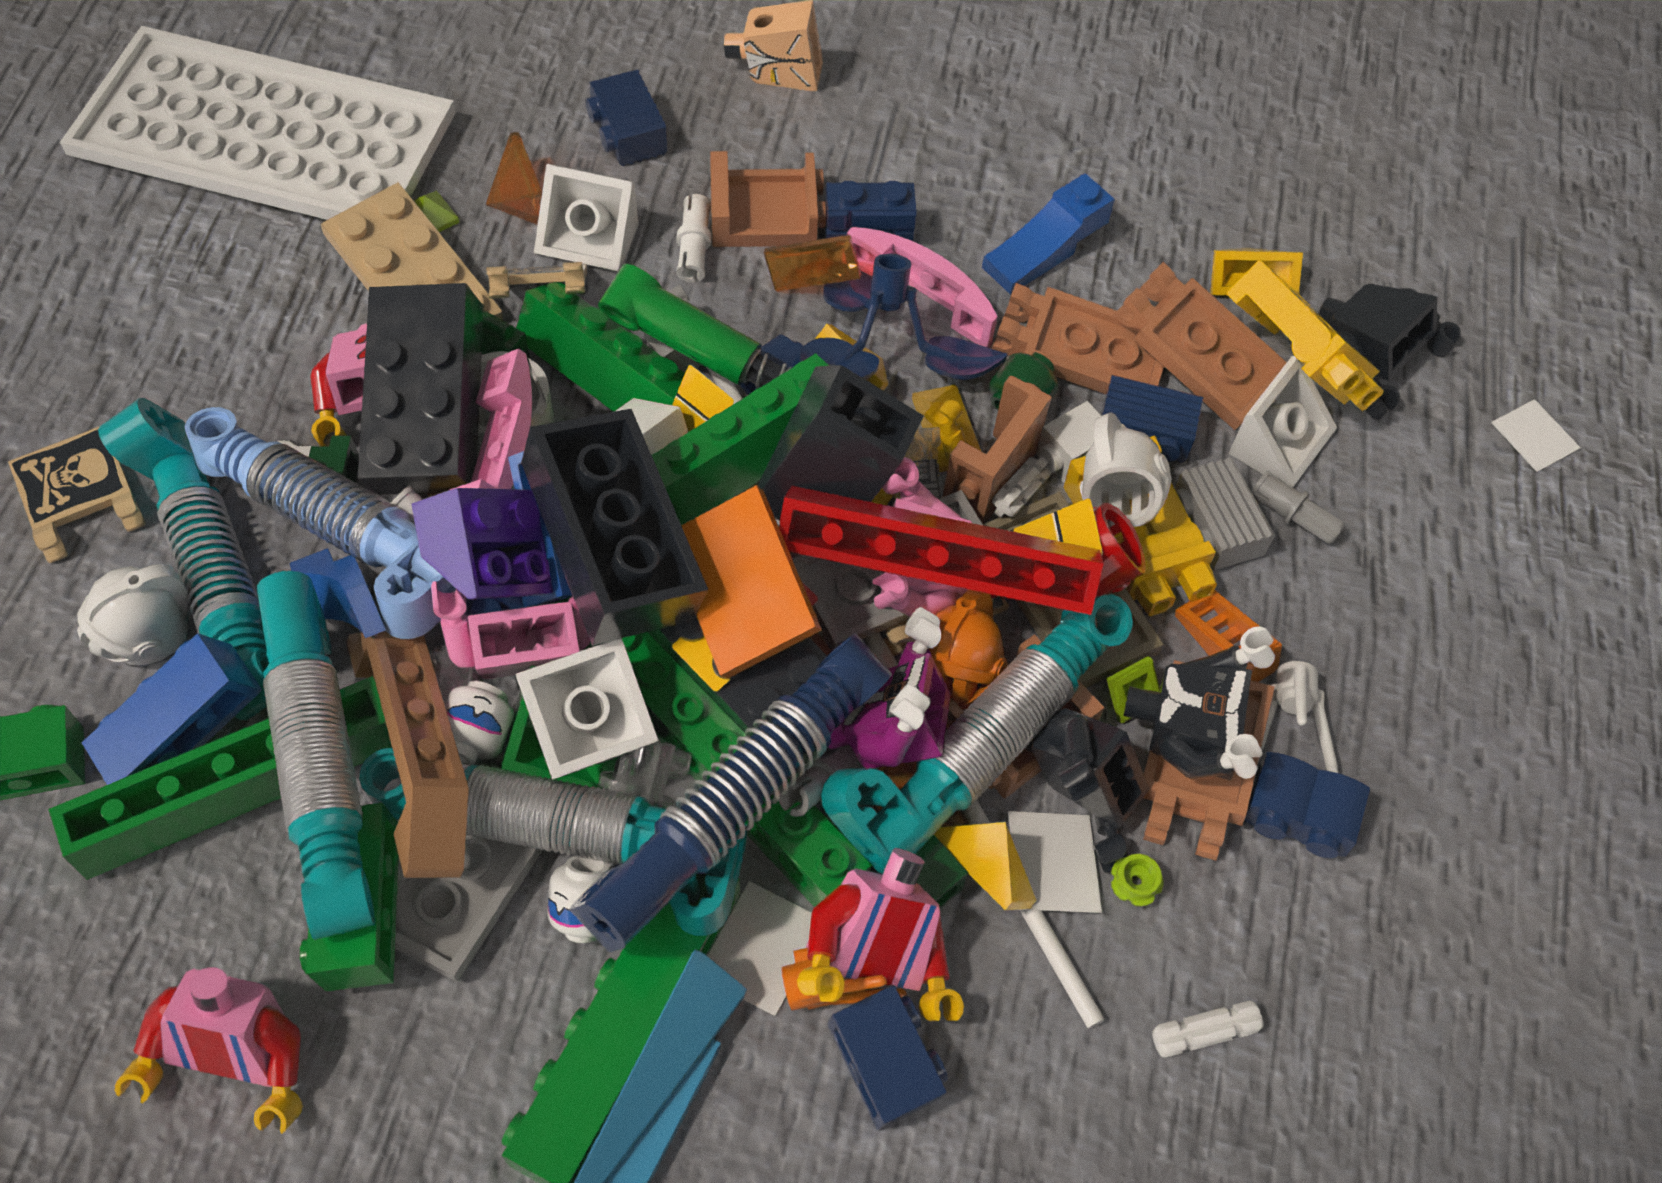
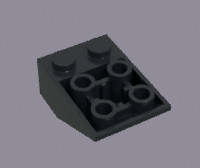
(840, 439)

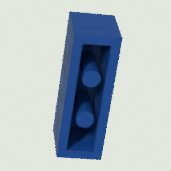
(173, 709)

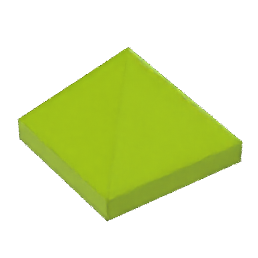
(437, 211)
(1139, 675)

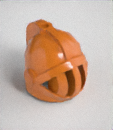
(969, 647)

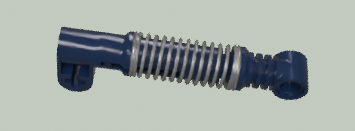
(690, 835)

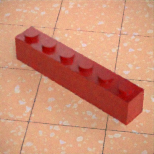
(941, 550)

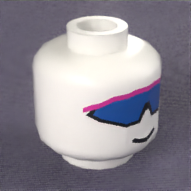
(479, 720)
(565, 887)

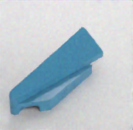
(665, 1076)

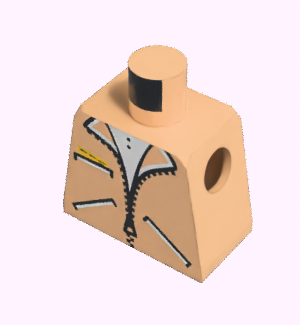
(780, 46)

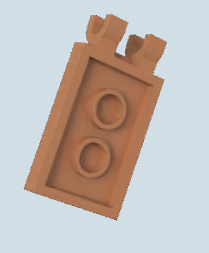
(1076, 337)
(1201, 343)
(1206, 798)

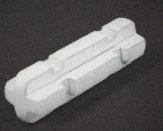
(1021, 487)
(1207, 1028)

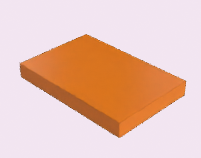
(753, 586)

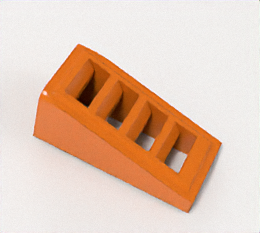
(1206, 632)

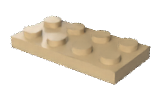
(395, 244)

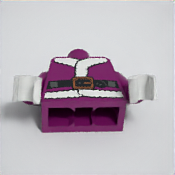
(909, 712)

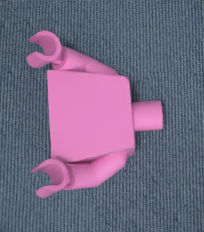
(905, 592)
(509, 639)

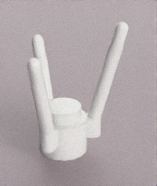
(1298, 695)

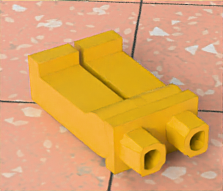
(1314, 342)
(1171, 549)

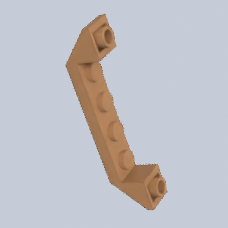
(428, 762)

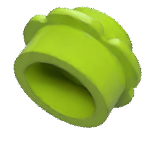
(1137, 866)

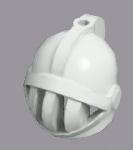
(1123, 468)
(135, 615)

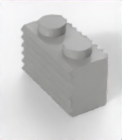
(1224, 512)

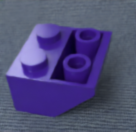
(485, 541)

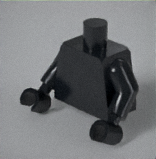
(1388, 330)
(1095, 770)

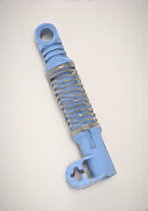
(372, 531)

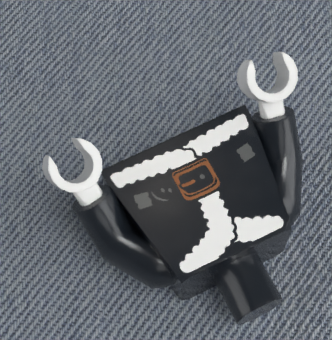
(1204, 710)

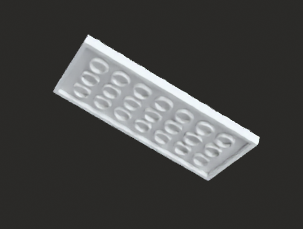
(256, 125)

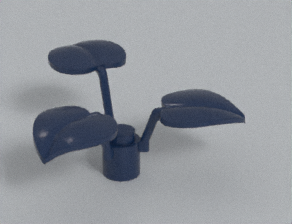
(887, 291)

